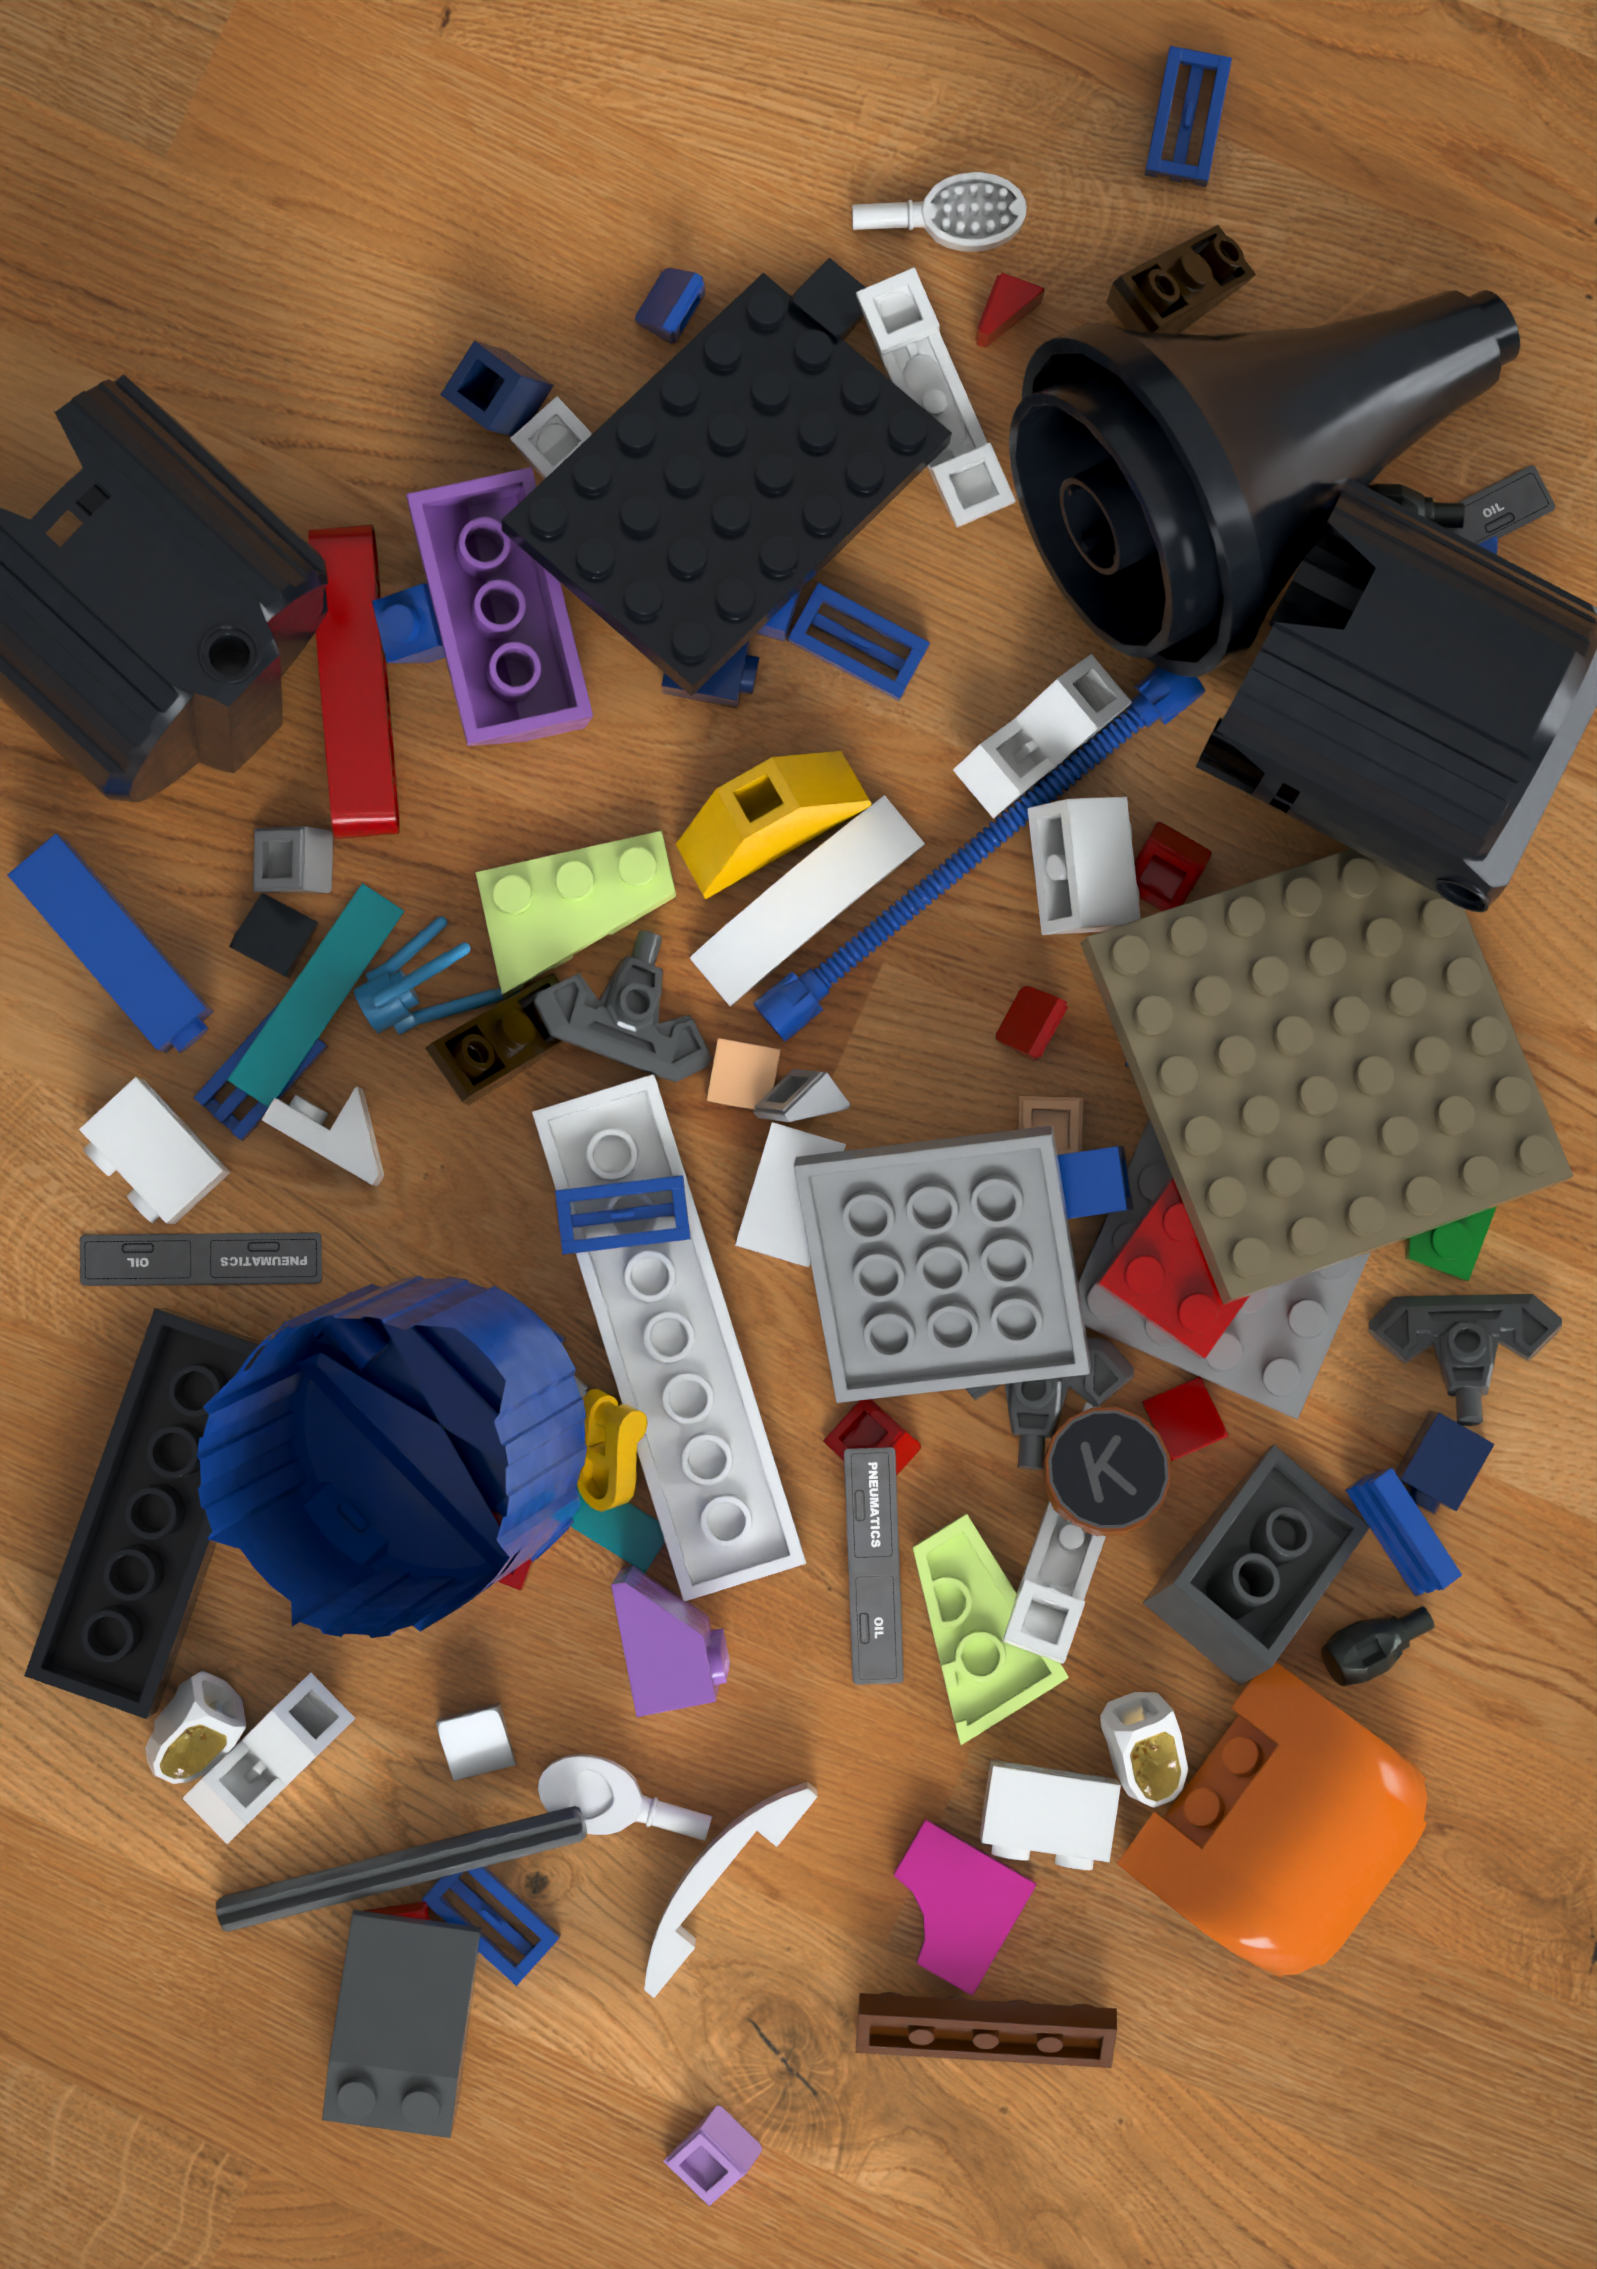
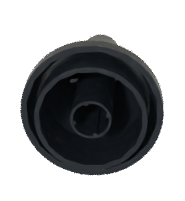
(1202, 469)

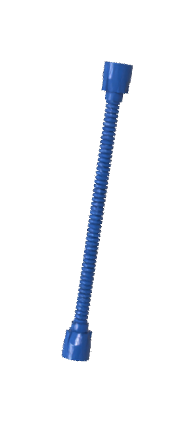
(796, 999)

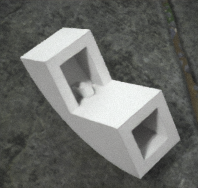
(1042, 735)
(268, 1758)

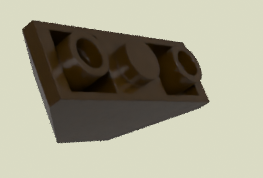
(1180, 284)
(495, 1045)

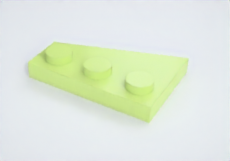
(568, 900)
(968, 1616)

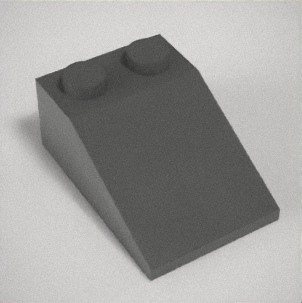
(1257, 1567)
(401, 2024)

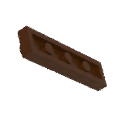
(986, 2030)

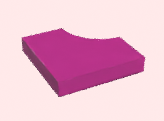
(965, 1903)

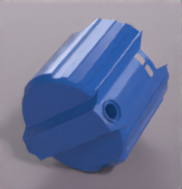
(380, 1441)

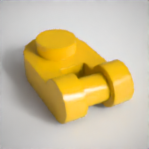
(611, 1451)

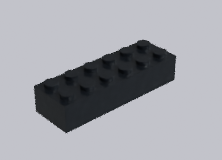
(142, 1526)

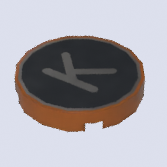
(1106, 1471)

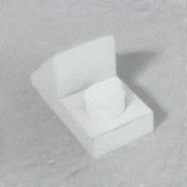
(347, 1143)

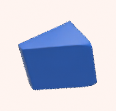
(671, 303)

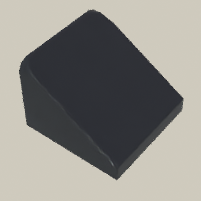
(830, 299)
(274, 935)

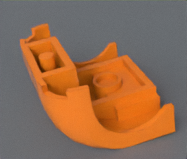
(1284, 1829)

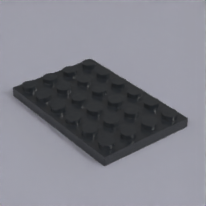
(726, 484)

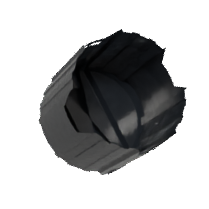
(162, 613)
(1413, 699)

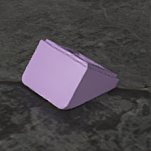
(714, 2155)

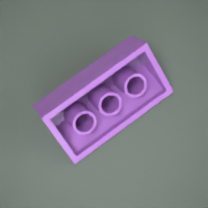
(498, 615)
(667, 1645)

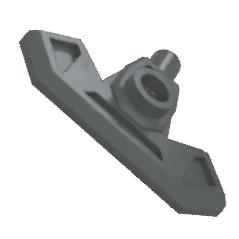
(626, 1017)
(1465, 1337)
(1038, 1404)

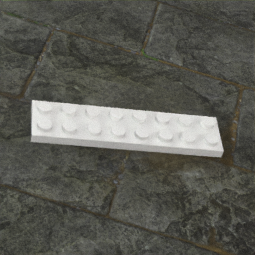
(673, 1348)

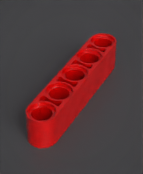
(355, 687)

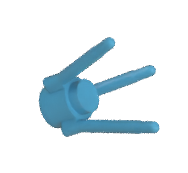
(390, 996)

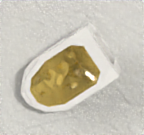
(195, 1729)
(1145, 1747)

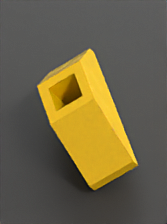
(768, 816)

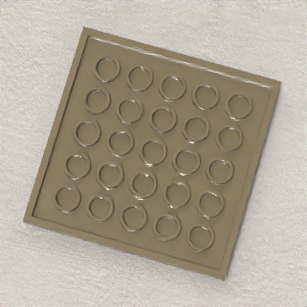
(1323, 1067)

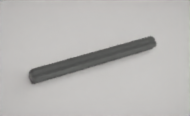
(401, 1868)

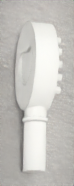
(959, 212)
(612, 1798)

